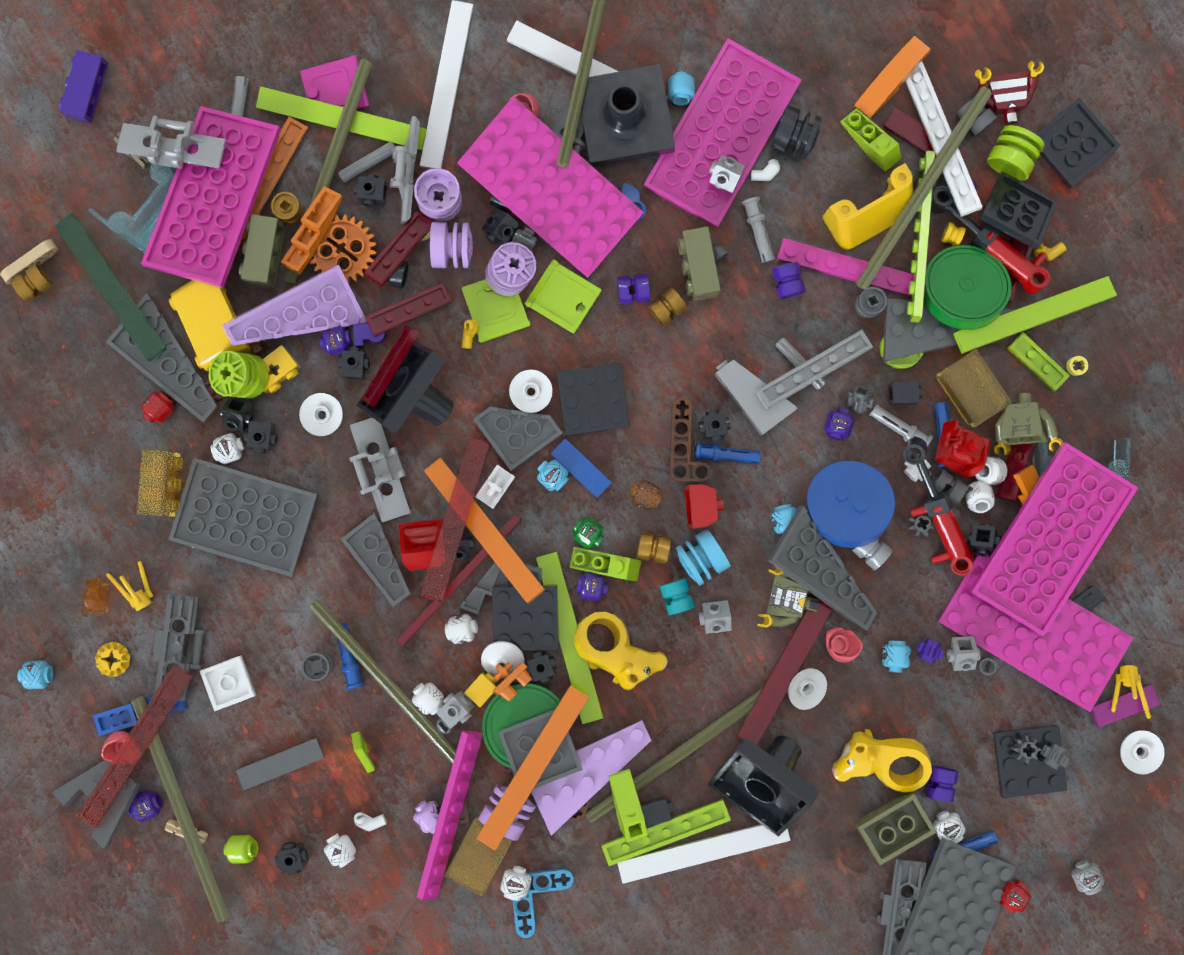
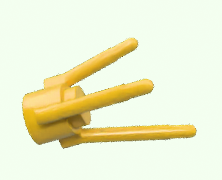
(137, 599)
(1130, 678)

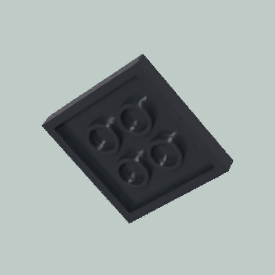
(1076, 143)
(1018, 210)
(592, 399)
(524, 624)
(1030, 778)

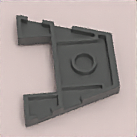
(493, 577)
(86, 783)

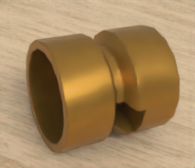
(287, 208)
(32, 283)
(667, 307)
(653, 547)

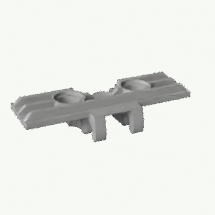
(170, 151)
(405, 159)
(385, 466)

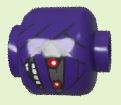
(335, 340)
(839, 424)
(592, 586)
(146, 806)

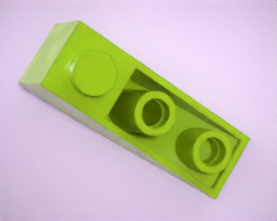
(872, 139)
(605, 564)
(627, 806)

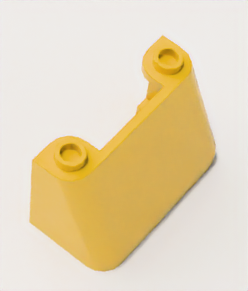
(854, 226)
(203, 312)

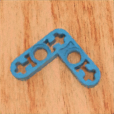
(558, 886)

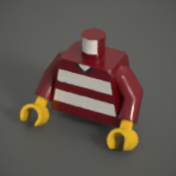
(1010, 91)

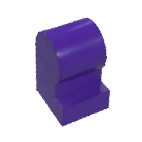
(363, 334)

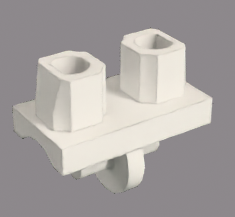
(495, 486)

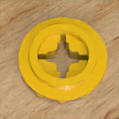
(117, 668)

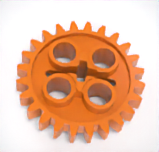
(353, 234)

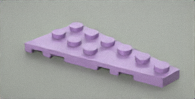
(306, 308)
(599, 759)

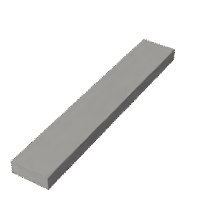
(813, 369)

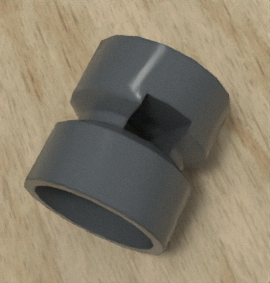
(982, 121)
(870, 302)
(956, 488)
(317, 665)

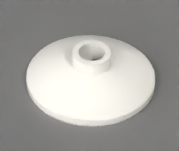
(520, 386)
(310, 414)
(499, 653)
(812, 693)
(1151, 755)

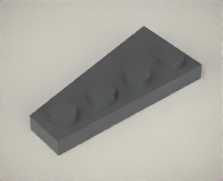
(376, 557)

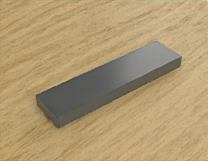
(280, 763)

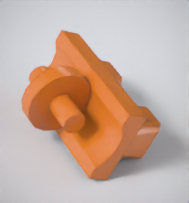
(518, 673)

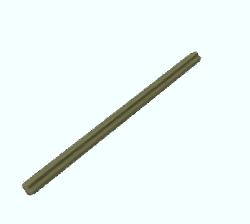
(580, 83)
(339, 138)
(923, 188)
(385, 681)
(678, 754)
(184, 820)

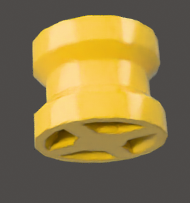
(953, 234)

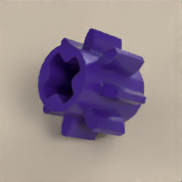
(930, 650)

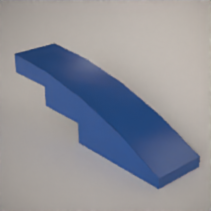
(123, 717)

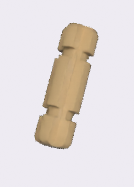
(173, 826)

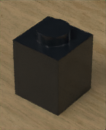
(904, 393)
(656, 811)

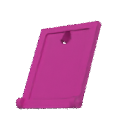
(333, 82)

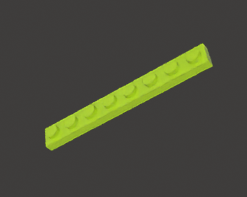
(920, 246)

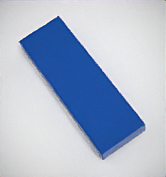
(581, 468)

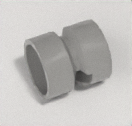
(875, 553)

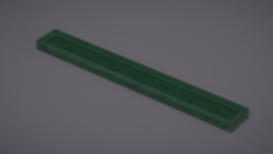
(110, 287)

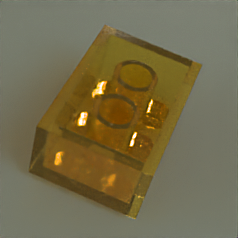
(973, 388)
(159, 483)
(476, 862)

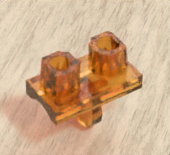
(95, 598)

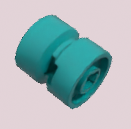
(677, 596)

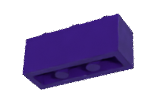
(83, 86)

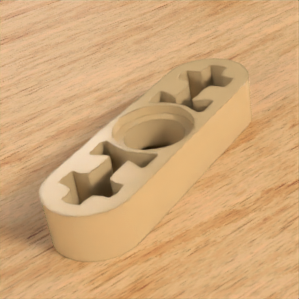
(37, 255)

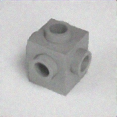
(726, 173)
(715, 617)
(963, 653)
(456, 709)

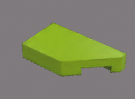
(361, 750)

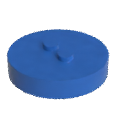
(850, 503)

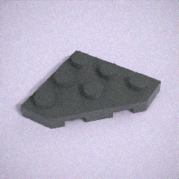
(516, 433)

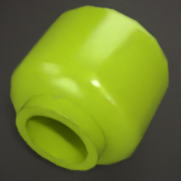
(241, 849)

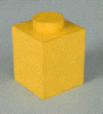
(481, 688)

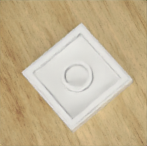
(228, 683)

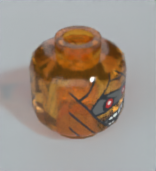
(645, 494)

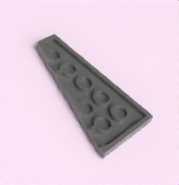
(910, 338)
(170, 369)
(817, 568)

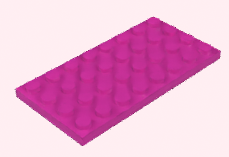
(726, 117)
(211, 205)
(567, 206)
(1053, 538)
(1070, 659)

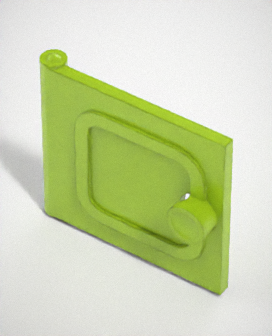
(560, 293)
(493, 312)

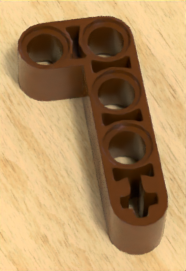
(684, 440)

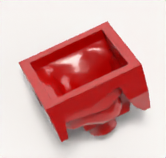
(962, 449)
(701, 505)
(418, 542)

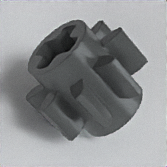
(525, 238)
(860, 399)
(925, 527)
(1023, 743)
(1054, 756)

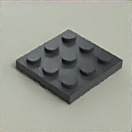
(521, 737)

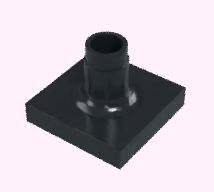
(628, 134)
(412, 391)
(765, 783)

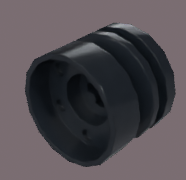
(796, 132)

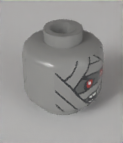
(1087, 877)

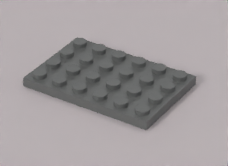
(243, 517)
(956, 903)

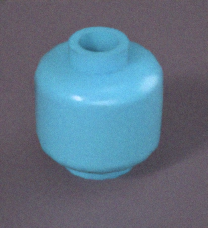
(681, 88)

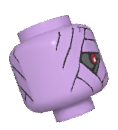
(427, 816)

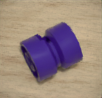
(788, 280)
(641, 289)
(942, 784)

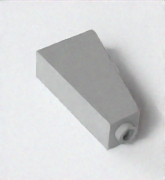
(742, 387)

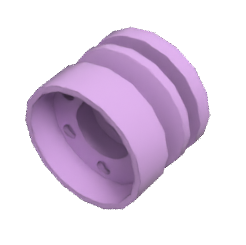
(439, 184)
(450, 245)
(509, 280)
(517, 826)

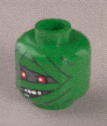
(588, 532)

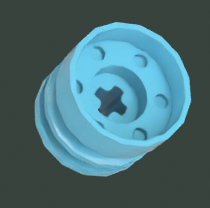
(702, 557)

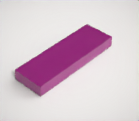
(1125, 706)

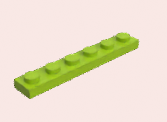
(667, 832)

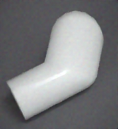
(767, 173)
(369, 823)

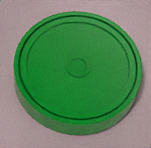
(966, 287)
(527, 703)

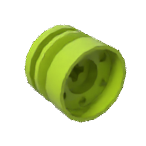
(1016, 152)
(238, 374)

